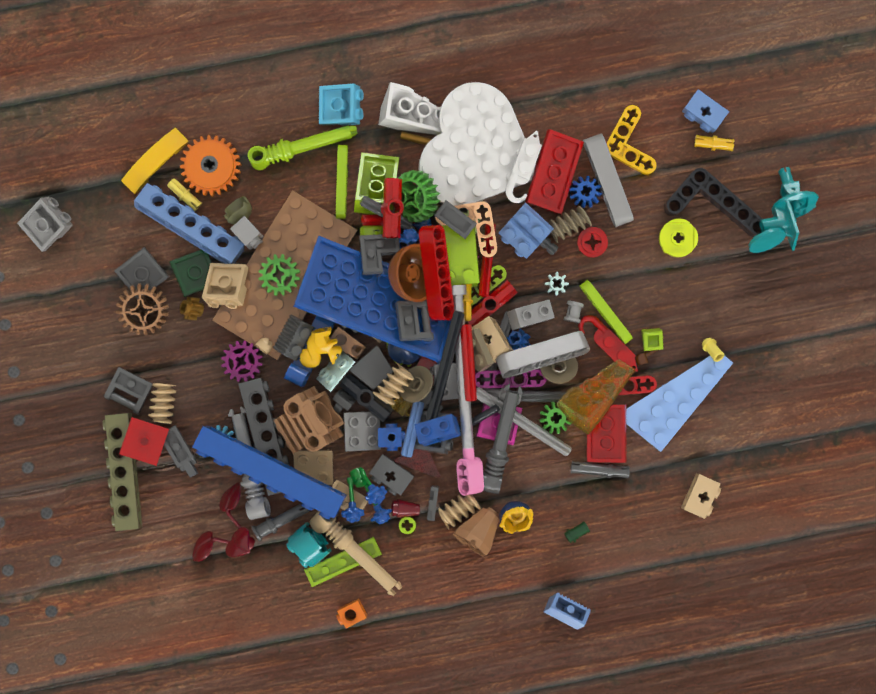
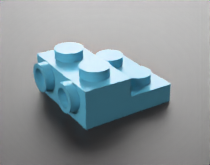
(340, 104)

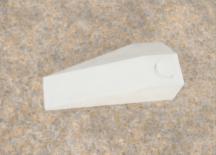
(408, 111)

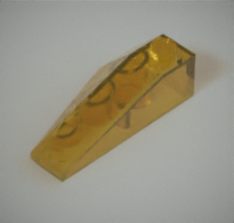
(593, 398)

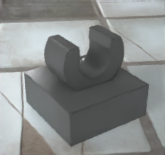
(343, 400)

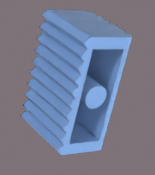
(567, 611)

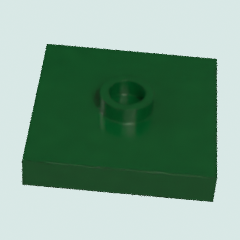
(191, 271)

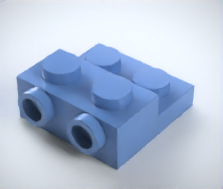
(525, 231)

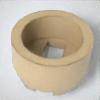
(264, 345)

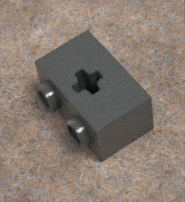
(402, 476)

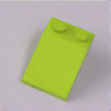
(371, 177)
(462, 257)

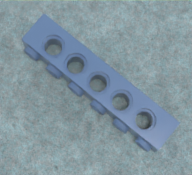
(152, 194)

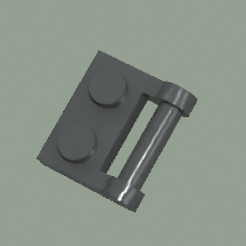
(408, 321)
(132, 385)

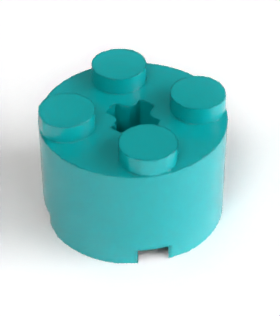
(308, 545)

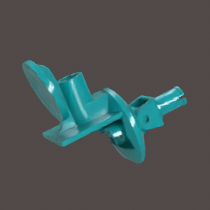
(785, 211)

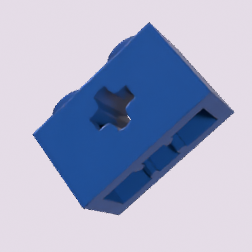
(437, 430)

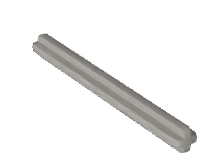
(526, 424)

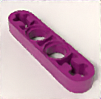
(532, 383)

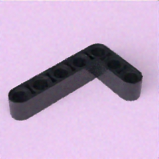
(717, 200)

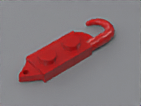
(609, 342)

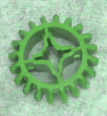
(421, 196)

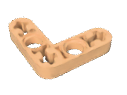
(472, 208)

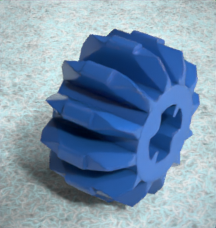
(582, 198)

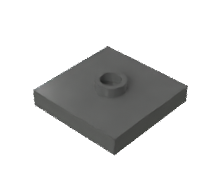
(141, 269)

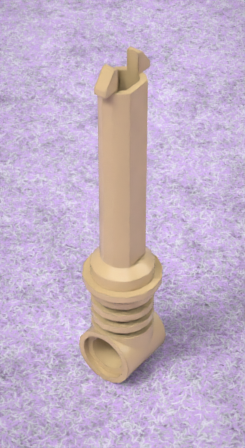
(344, 541)

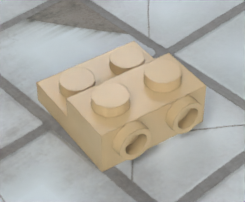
(225, 285)

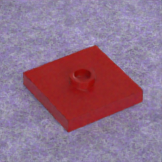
(144, 441)

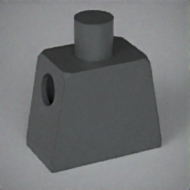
(372, 368)

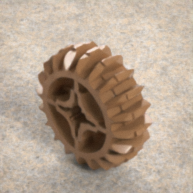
(143, 317)

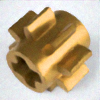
(191, 308)

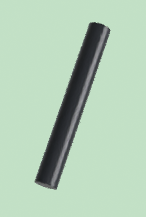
(483, 415)

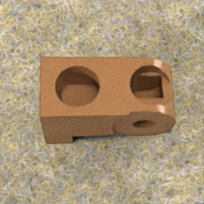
(348, 343)

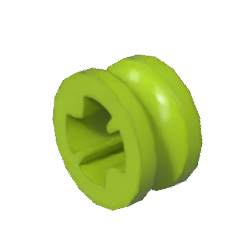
(403, 529)

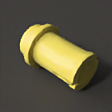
(709, 345)

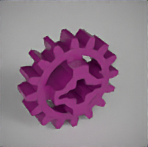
(247, 353)

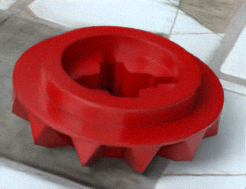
(598, 235)

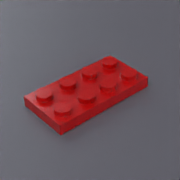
(554, 172)

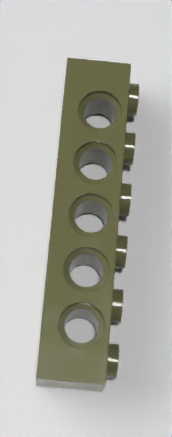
(130, 480)

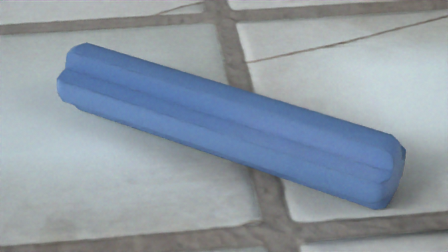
(410, 436)

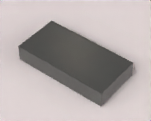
(455, 219)

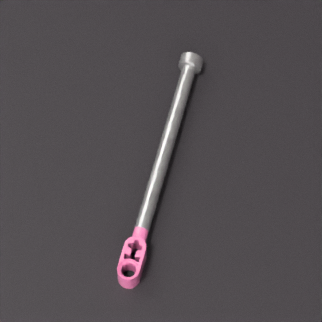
(470, 467)

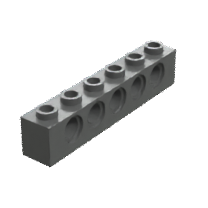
(248, 390)

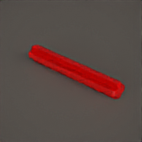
(486, 266)
(468, 362)

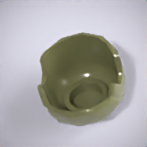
(238, 209)

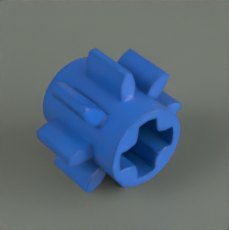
(518, 339)

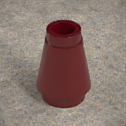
(404, 508)

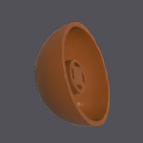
(407, 273)

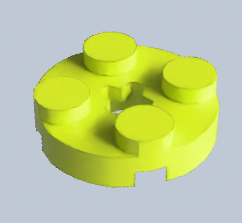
(686, 231)

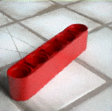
(436, 272)

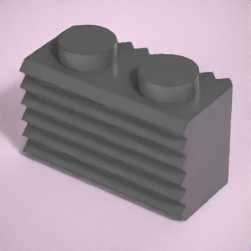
(293, 337)

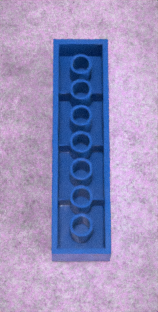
(269, 471)

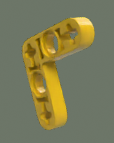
(624, 148)

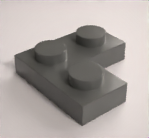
(371, 250)

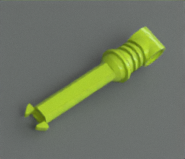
(286, 150)

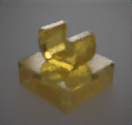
(401, 406)

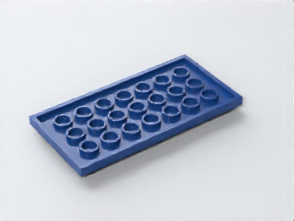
(366, 303)

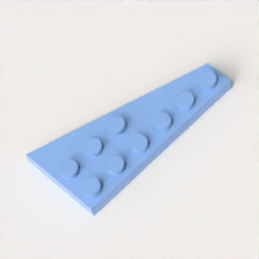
(669, 406)

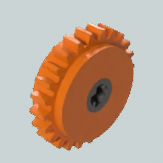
(197, 161)

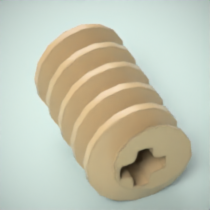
(394, 384)
(162, 403)
(458, 509)

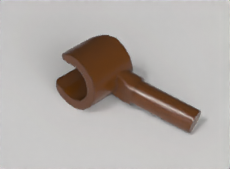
(642, 358)

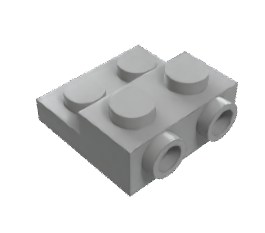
(45, 223)

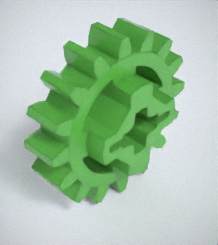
(276, 262)

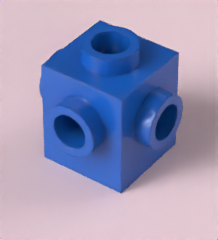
(383, 437)

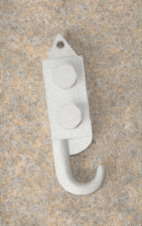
(523, 166)

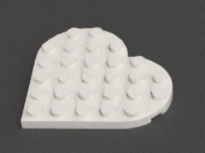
(475, 145)

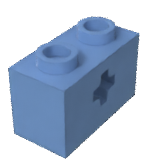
(713, 117)

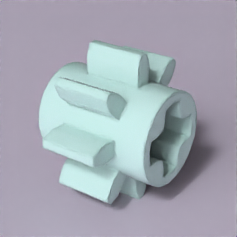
(556, 278)

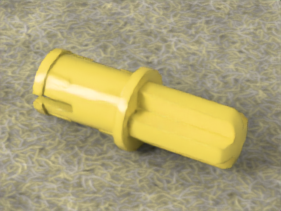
(184, 194)

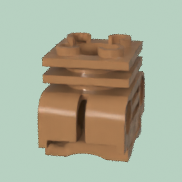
(309, 421)

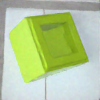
(652, 339)

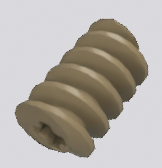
(569, 223)

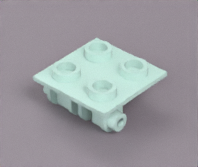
(333, 373)

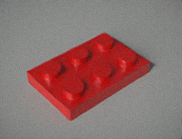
(608, 438)

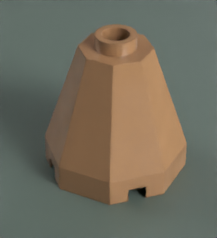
(478, 531)

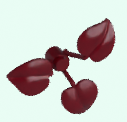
(240, 542)

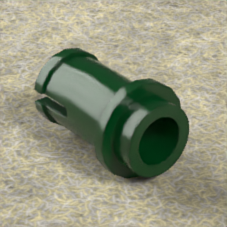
(576, 532)

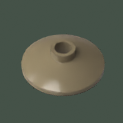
(568, 371)
(420, 386)

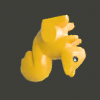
(318, 344)

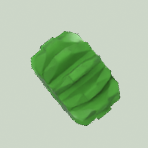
(549, 414)

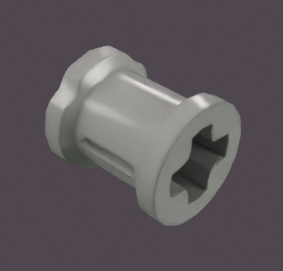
(573, 312)

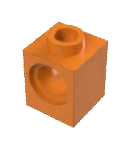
(355, 605)

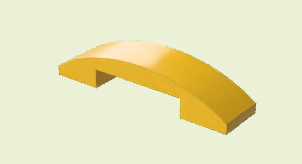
(154, 159)

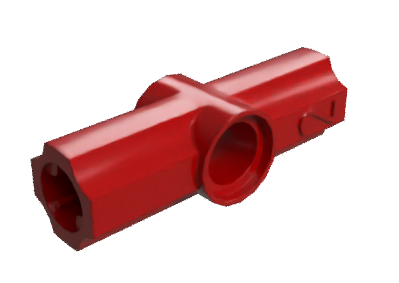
(393, 196)
(500, 296)

